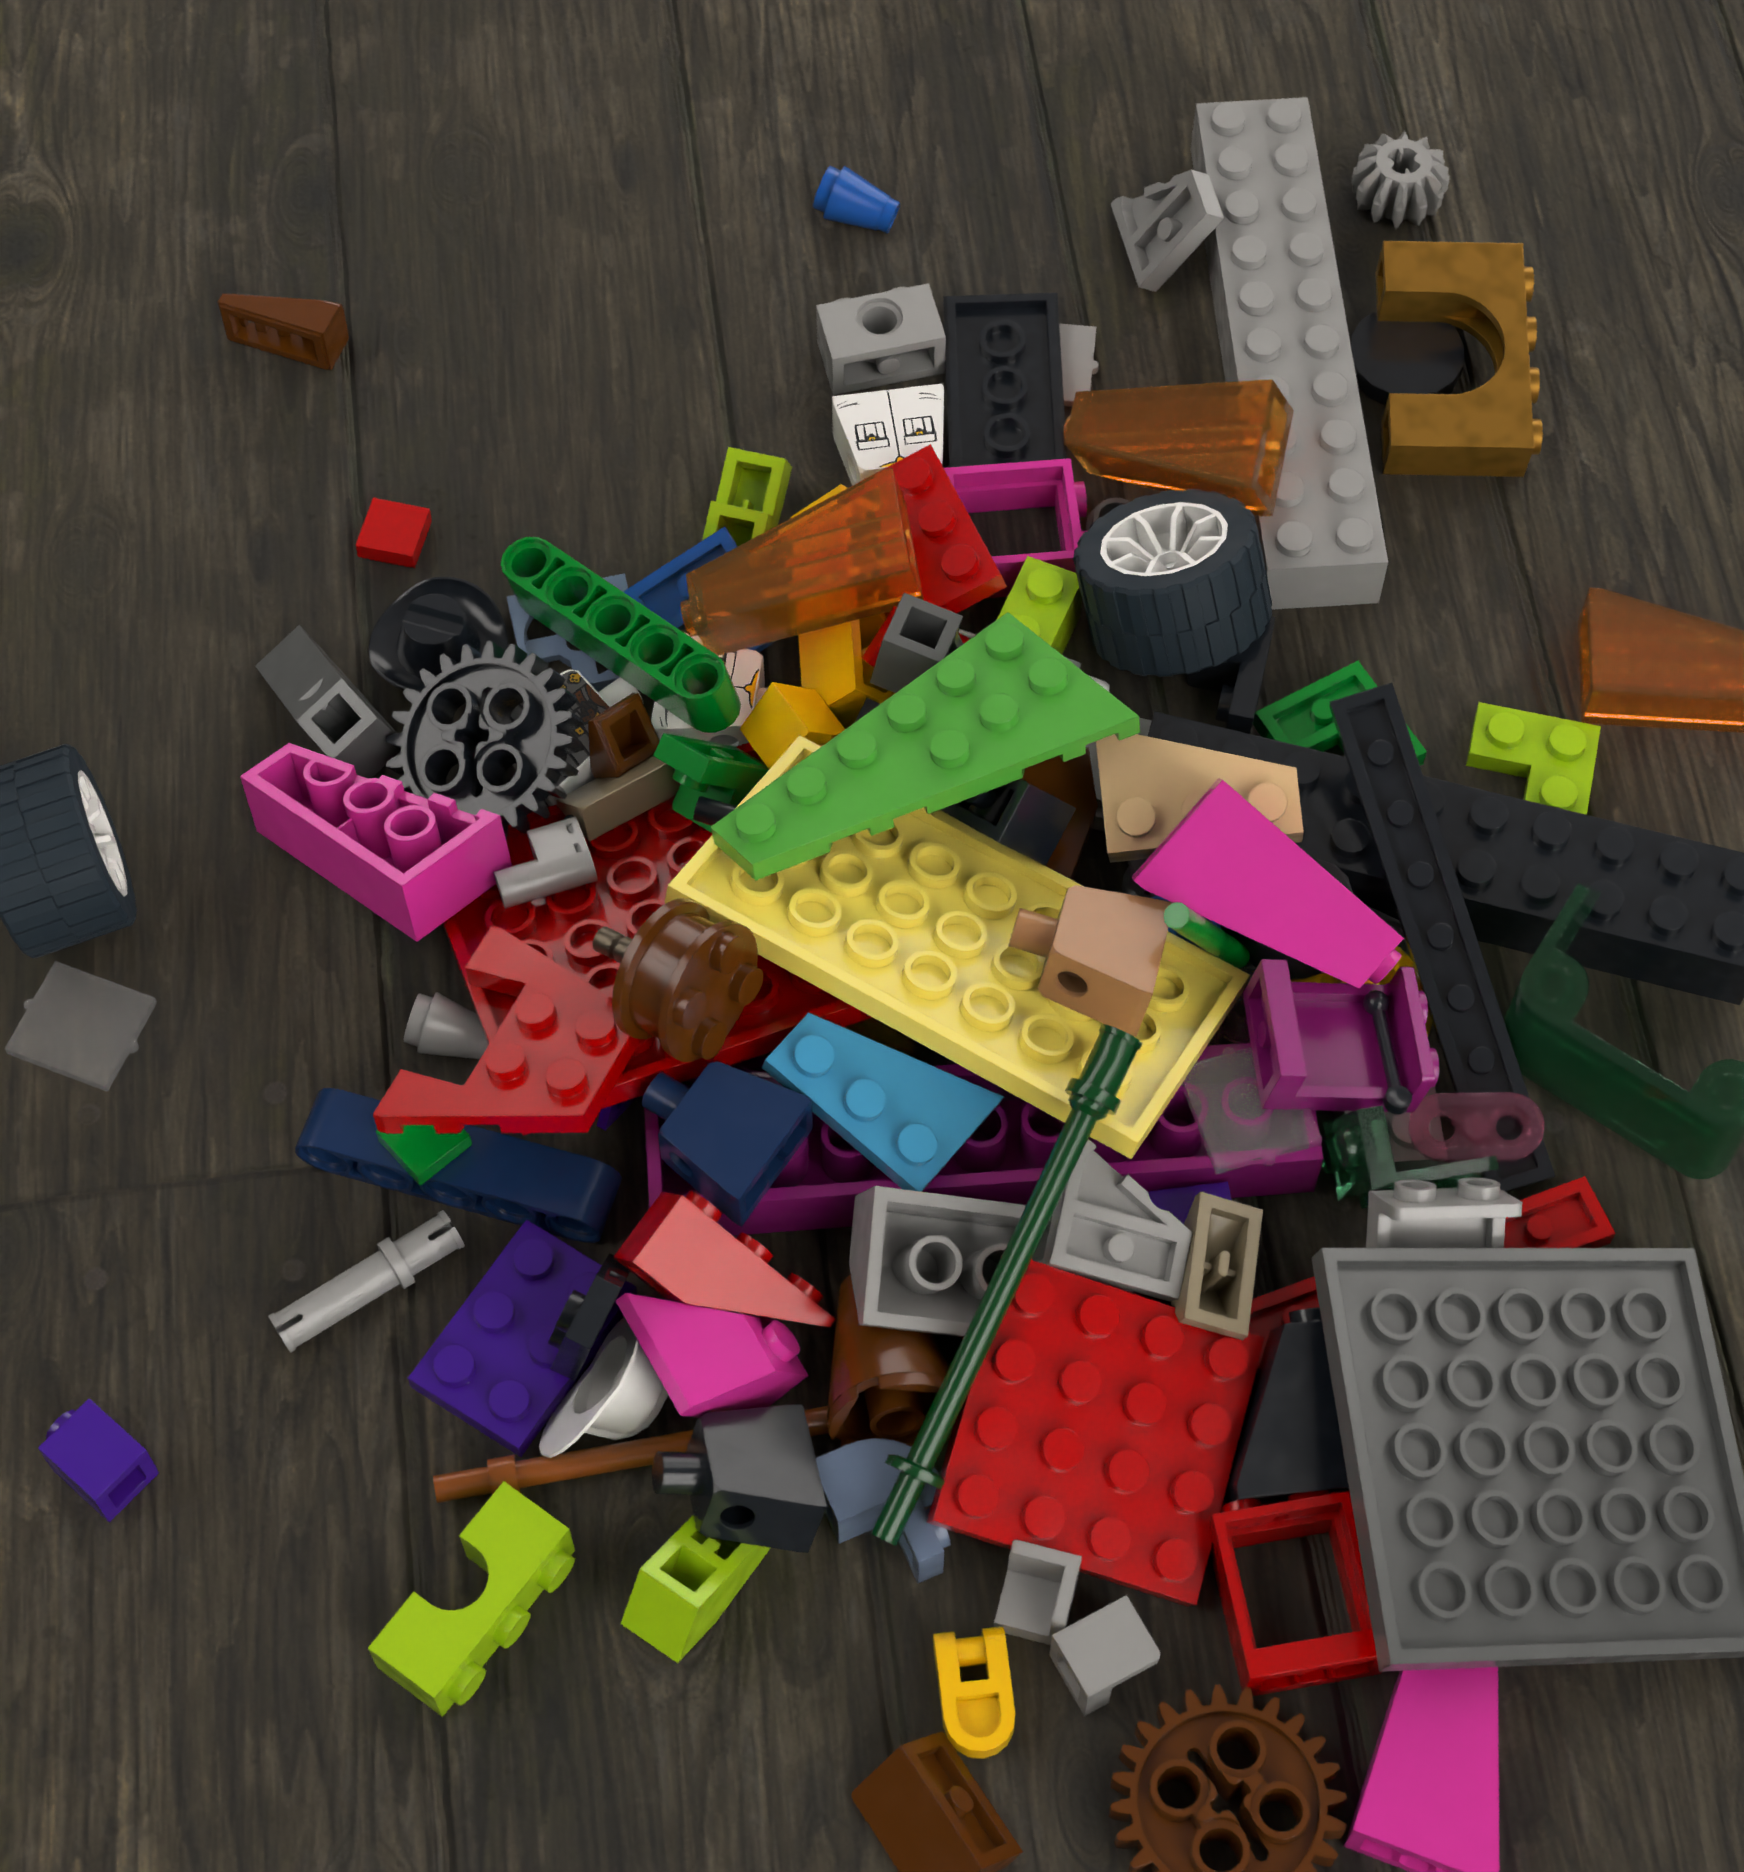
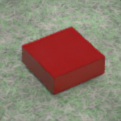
(393, 532)

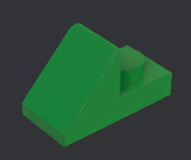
(708, 771)

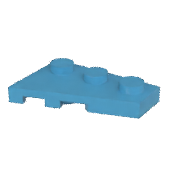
(881, 1100)

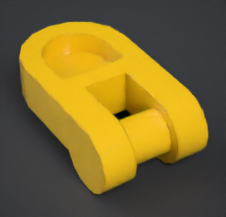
(975, 1713)

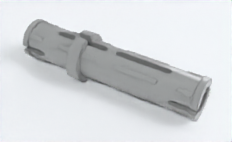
(367, 1280)

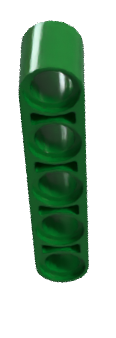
(621, 634)

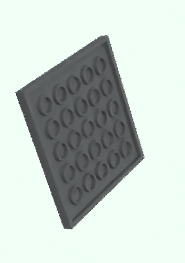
(1536, 1454)

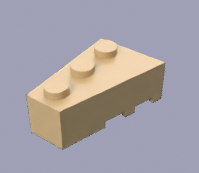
(1156, 782)

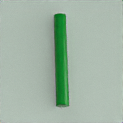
(1206, 934)

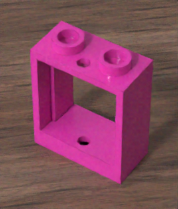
(1023, 487)

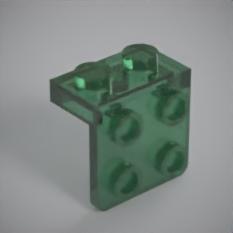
(1362, 1160)

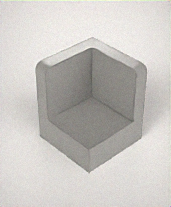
(1037, 1591)
(1102, 1653)

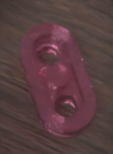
(1475, 1126)

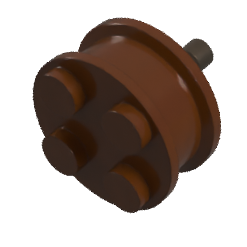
(682, 978)

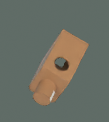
(1098, 953)

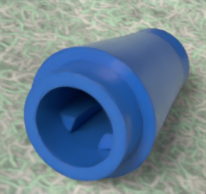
(854, 201)

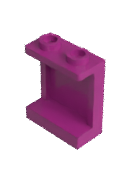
(1321, 1046)

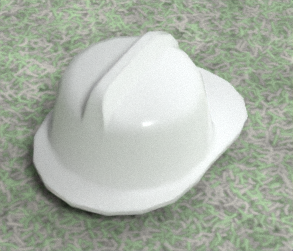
(610, 1399)

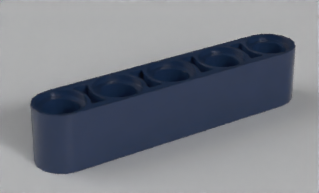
(492, 1178)

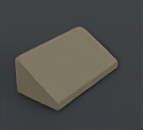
(615, 800)

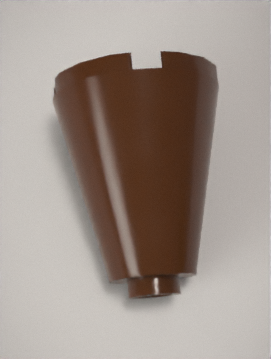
(880, 1378)

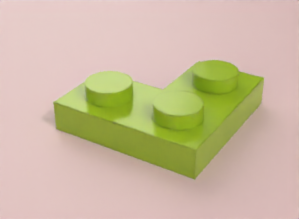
(1545, 749)

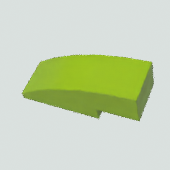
(748, 495)

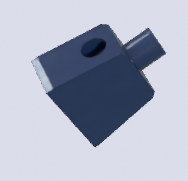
(728, 1133)

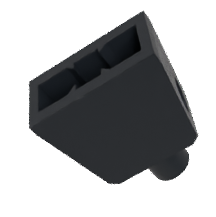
(749, 1477)

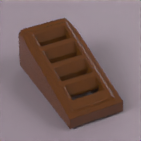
(287, 327)

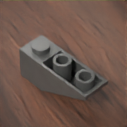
(327, 704)

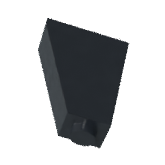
(1291, 1420)

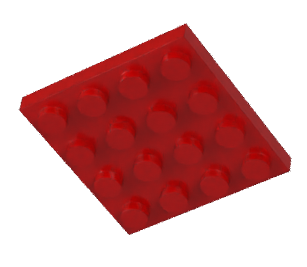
(1099, 1433)

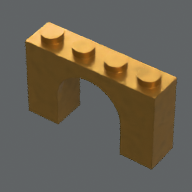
(1486, 295)

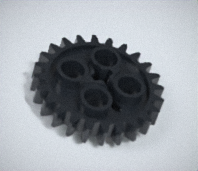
(484, 737)

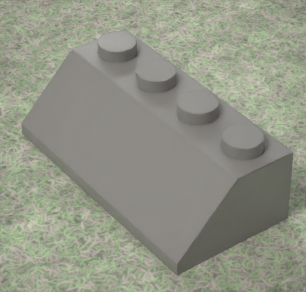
(927, 1257)

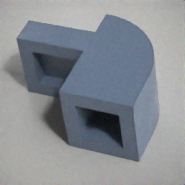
(855, 1492)

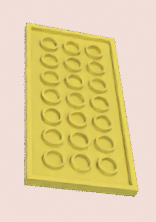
(920, 941)

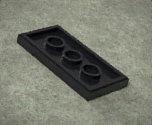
(1003, 379)

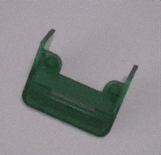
(1686, 1130)

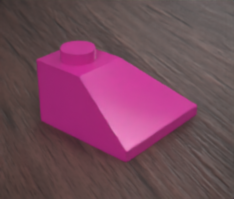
(714, 1355)

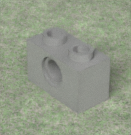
(881, 338)

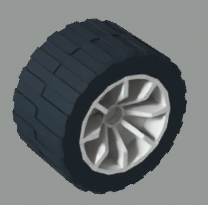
(1173, 582)
(59, 855)

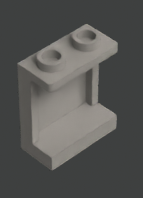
(1434, 1217)

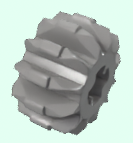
(1400, 179)

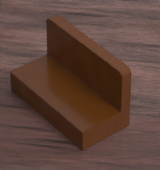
(933, 1812)

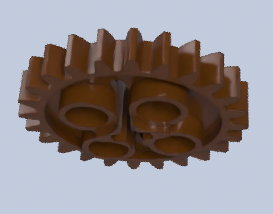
(1281, 1773)

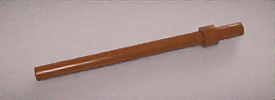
(575, 1463)

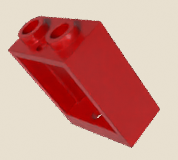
(1305, 1661)

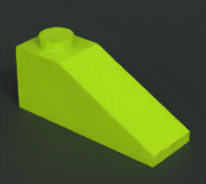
(687, 1588)

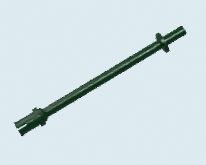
(1090, 1100)

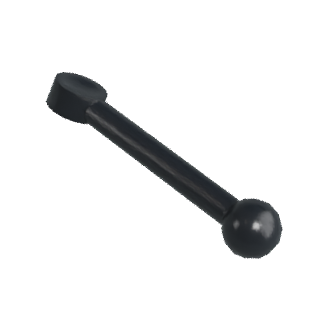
(1397, 1096)

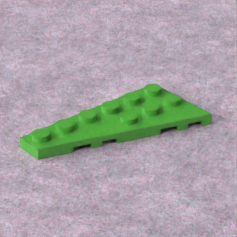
(934, 743)

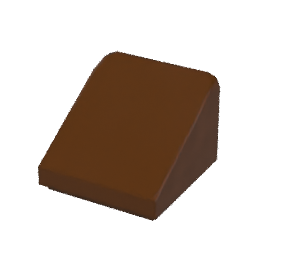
(621, 738)

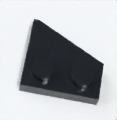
(584, 1318)

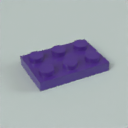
(495, 1352)

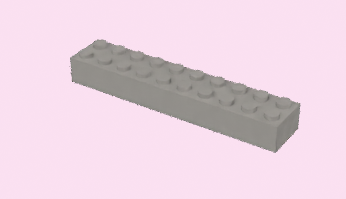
(1287, 323)

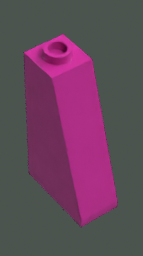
(1260, 883)
(1434, 1775)

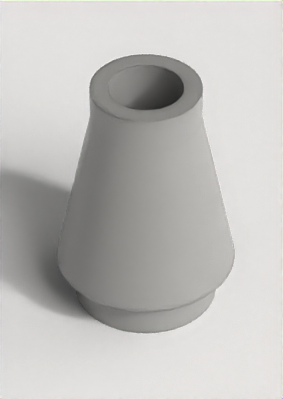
(444, 1028)

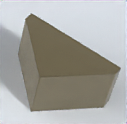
(1220, 1266)

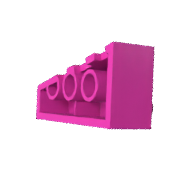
(381, 845)

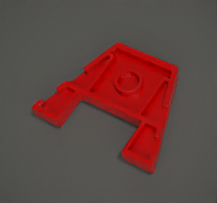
(543, 1066)

